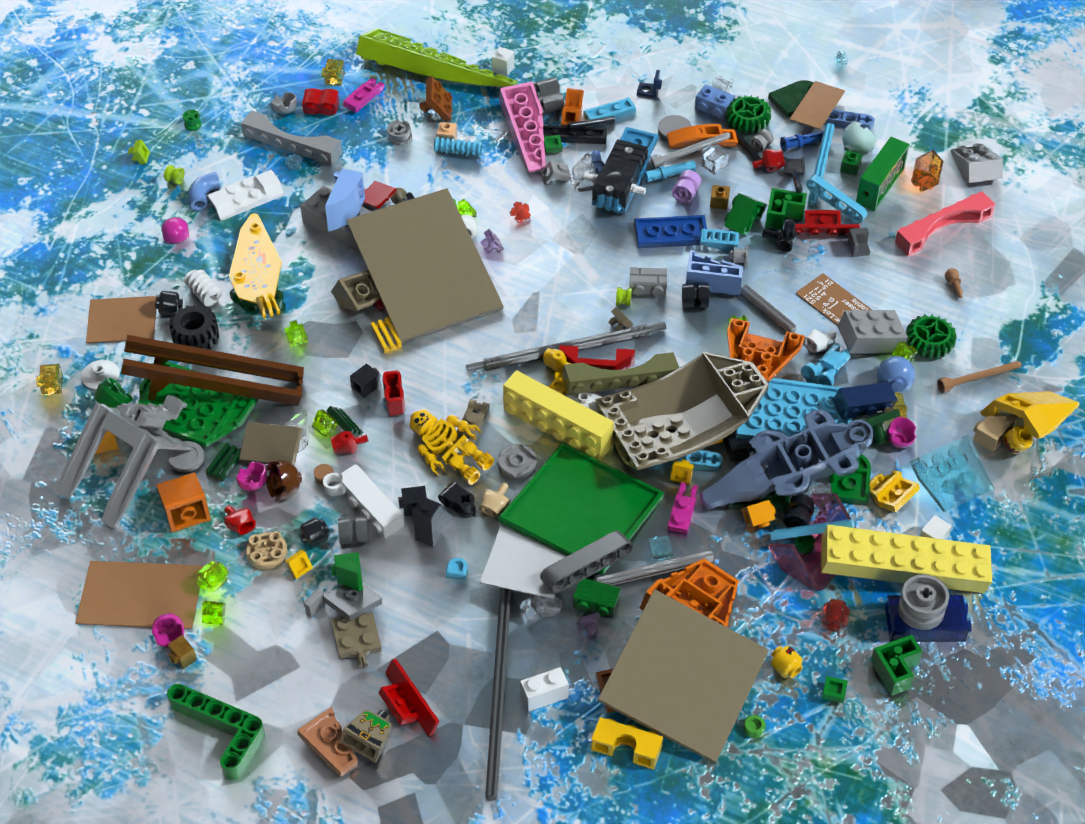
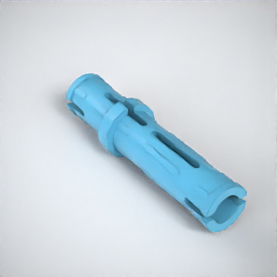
(673, 170)

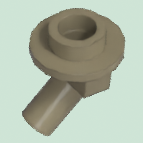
(398, 196)

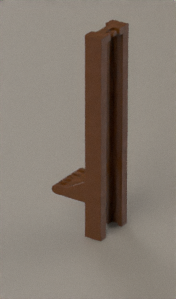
(161, 376)

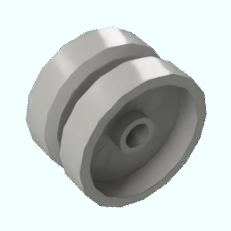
(923, 602)

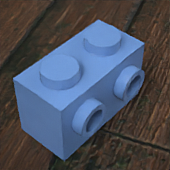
(713, 101)

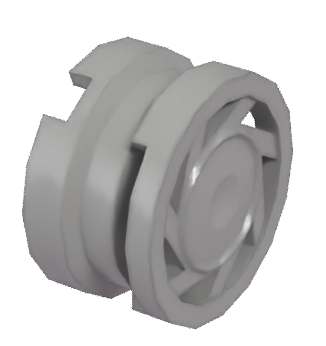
(399, 132)

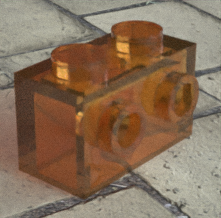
(927, 171)

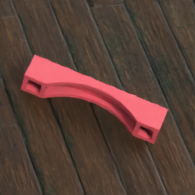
(972, 209)

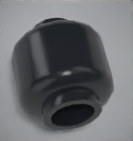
(168, 302)
(314, 532)

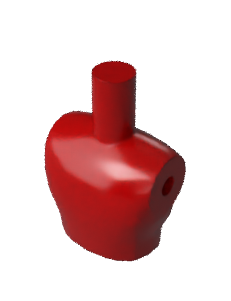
(771, 160)
(346, 442)
(239, 520)

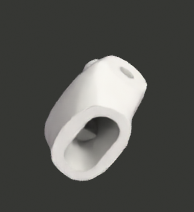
(819, 341)

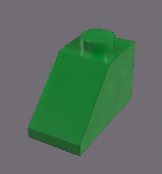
(348, 570)

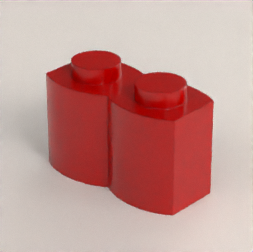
(320, 101)
(393, 393)

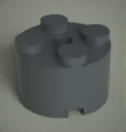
(549, 95)

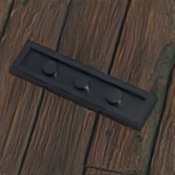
(579, 135)

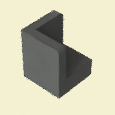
(858, 242)

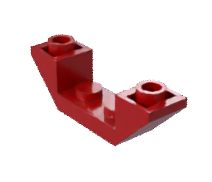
(624, 358)

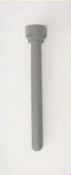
(658, 161)

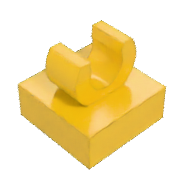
(682, 472)
(299, 564)

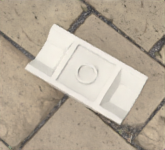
(246, 194)

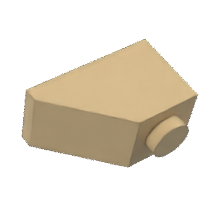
(992, 430)

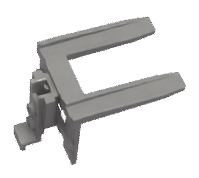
(127, 424)

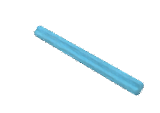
(822, 158)

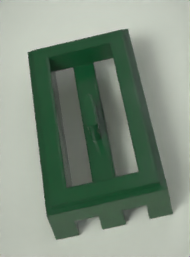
(344, 421)
(221, 461)

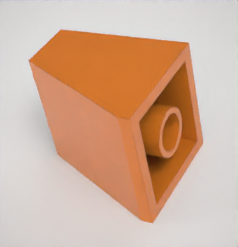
(183, 502)

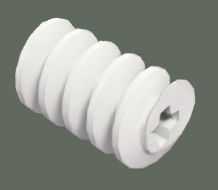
(203, 287)

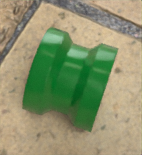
(191, 120)

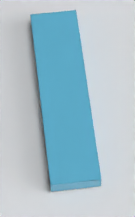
(808, 529)

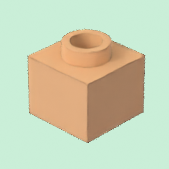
(447, 130)

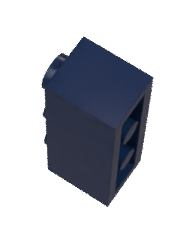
(865, 400)

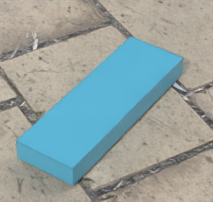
(616, 109)

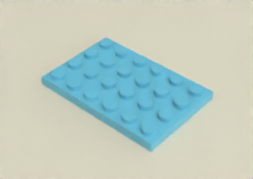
(786, 405)

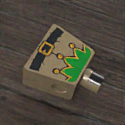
(367, 734)

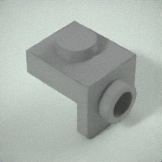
(555, 170)

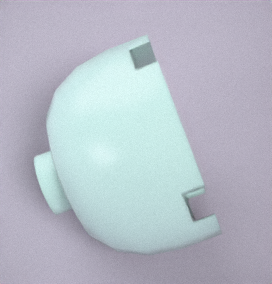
(858, 139)

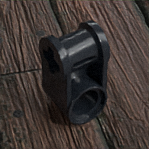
(458, 500)

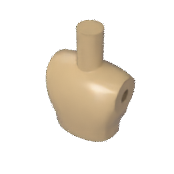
(494, 502)

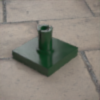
(876, 424)

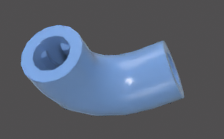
(199, 189)

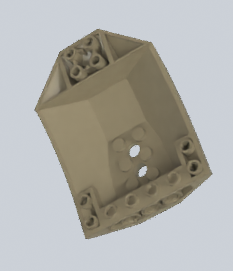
(698, 400)

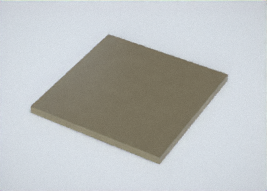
(683, 676)

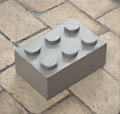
(871, 331)

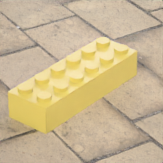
(558, 415)

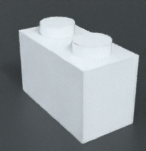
(544, 689)

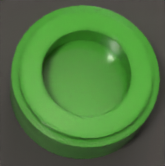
(754, 726)

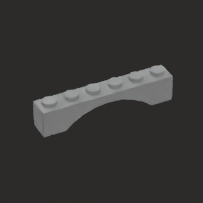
(320, 148)

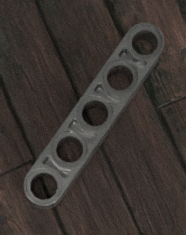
(586, 561)

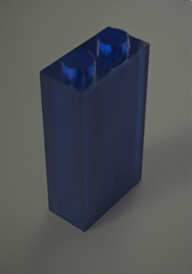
(951, 629)

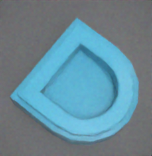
(457, 569)

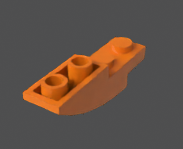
(694, 134)

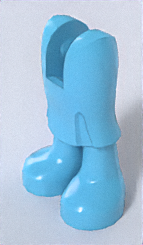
(829, 364)

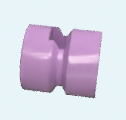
(686, 186)

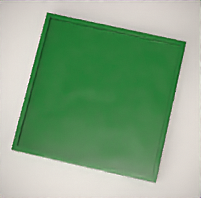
(579, 502)

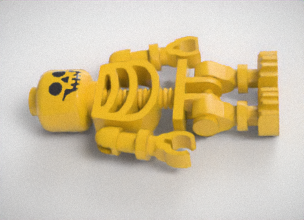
(441, 438)

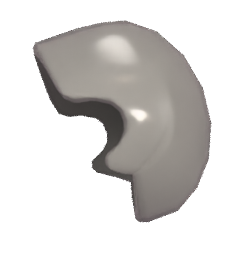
(285, 104)

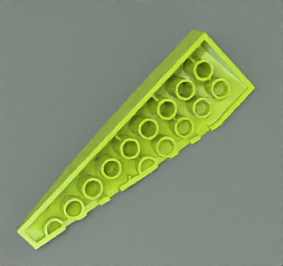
(410, 56)

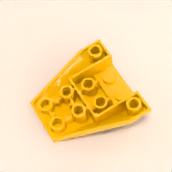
(1040, 410)

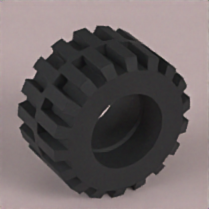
(197, 318)

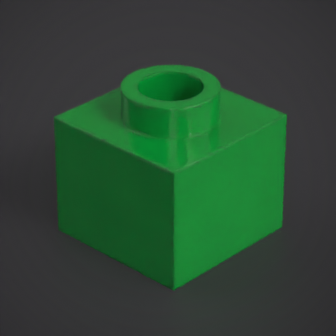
(851, 163)

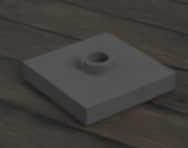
(351, 602)

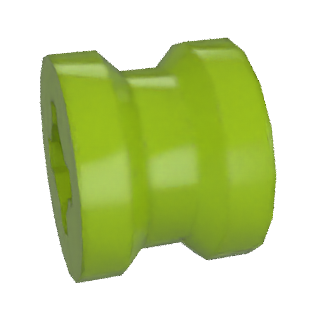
(174, 174)
(623, 296)

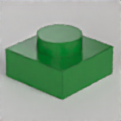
(553, 144)
(834, 689)

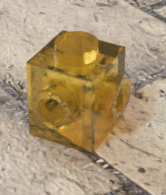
(334, 72)
(51, 383)

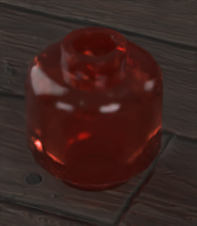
(835, 615)

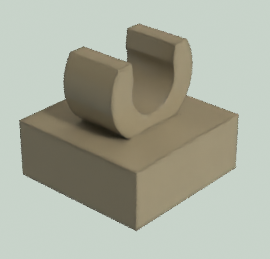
(619, 318)

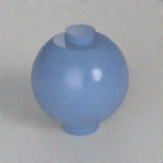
(897, 372)

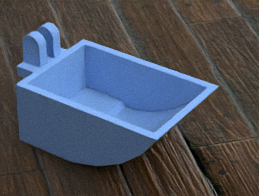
(345, 198)

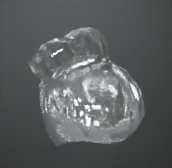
(540, 607)

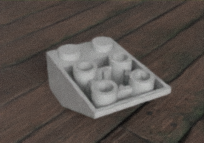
(978, 163)

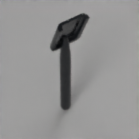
(795, 168)

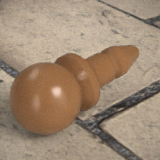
(954, 281)

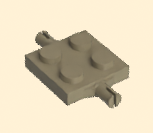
(356, 637)

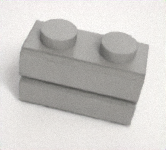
(648, 281)

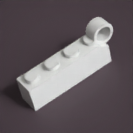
(366, 498)

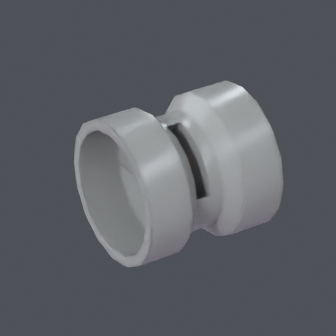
(761, 140)

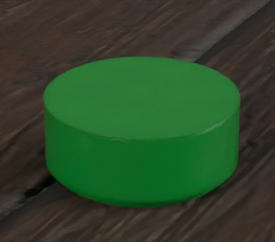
(805, 544)

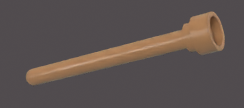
(946, 384)

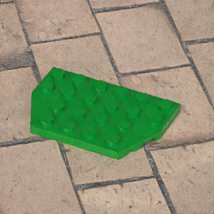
(207, 413)

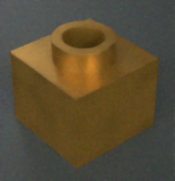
(720, 196)
(181, 652)

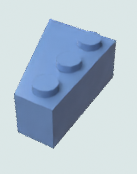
(721, 276)

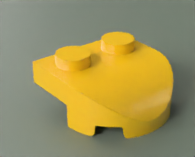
(892, 490)

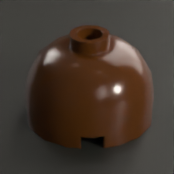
(282, 479)

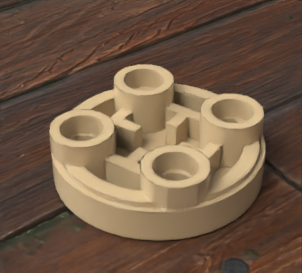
(266, 550)

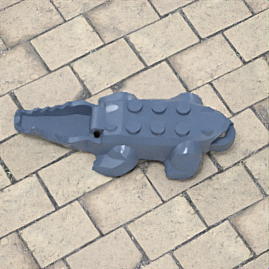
(792, 460)

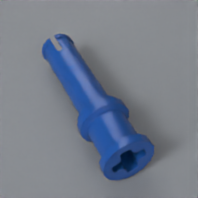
(798, 141)

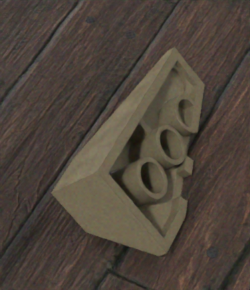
(355, 291)

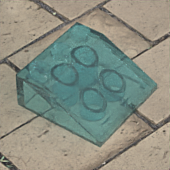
(952, 473)

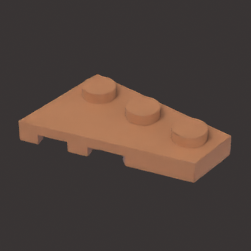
(324, 738)

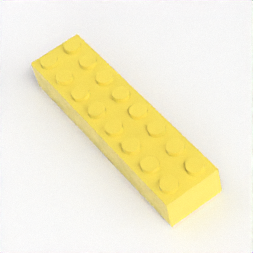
(902, 556)

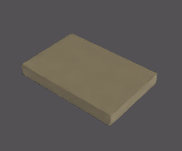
(270, 443)

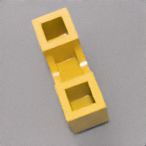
(611, 734)

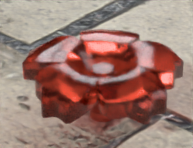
(520, 211)

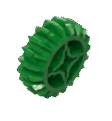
(748, 114)
(931, 336)

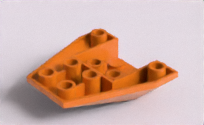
(765, 353)

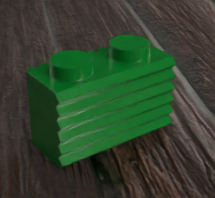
(596, 597)

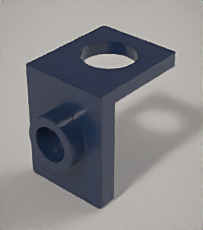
(654, 87)

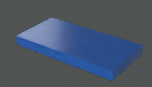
(669, 231)

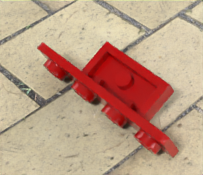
(823, 222)
(406, 701)

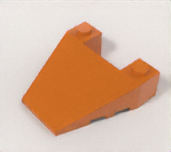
(701, 588)

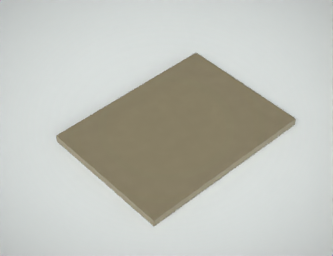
(424, 265)

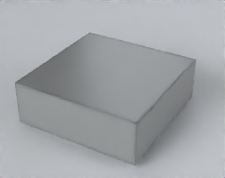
(314, 603)

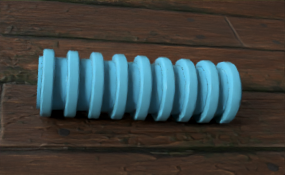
(458, 146)

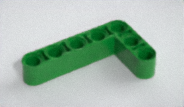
(223, 721)

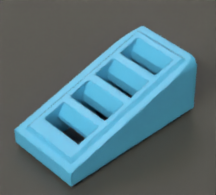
(725, 239)

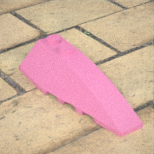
(525, 123)

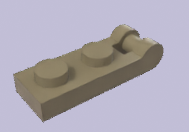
(474, 418)

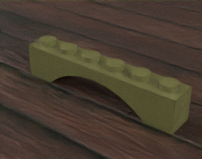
(585, 378)

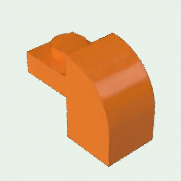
(573, 106)

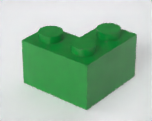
(784, 205)
(743, 213)
(894, 662)

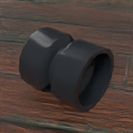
(695, 295)
(799, 511)

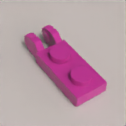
(363, 95)
(682, 510)

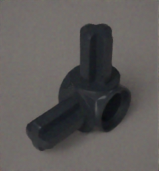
(785, 239)

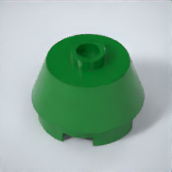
(112, 394)

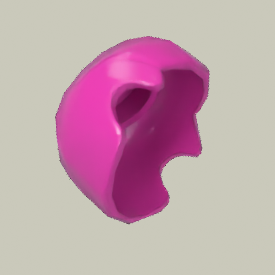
(175, 230)
(901, 432)
(253, 477)
(167, 629)

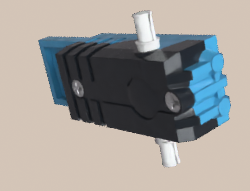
(623, 170)

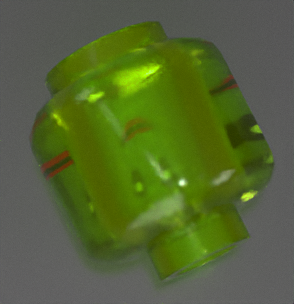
(212, 576)

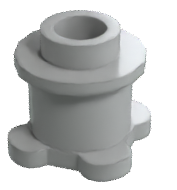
(739, 255)

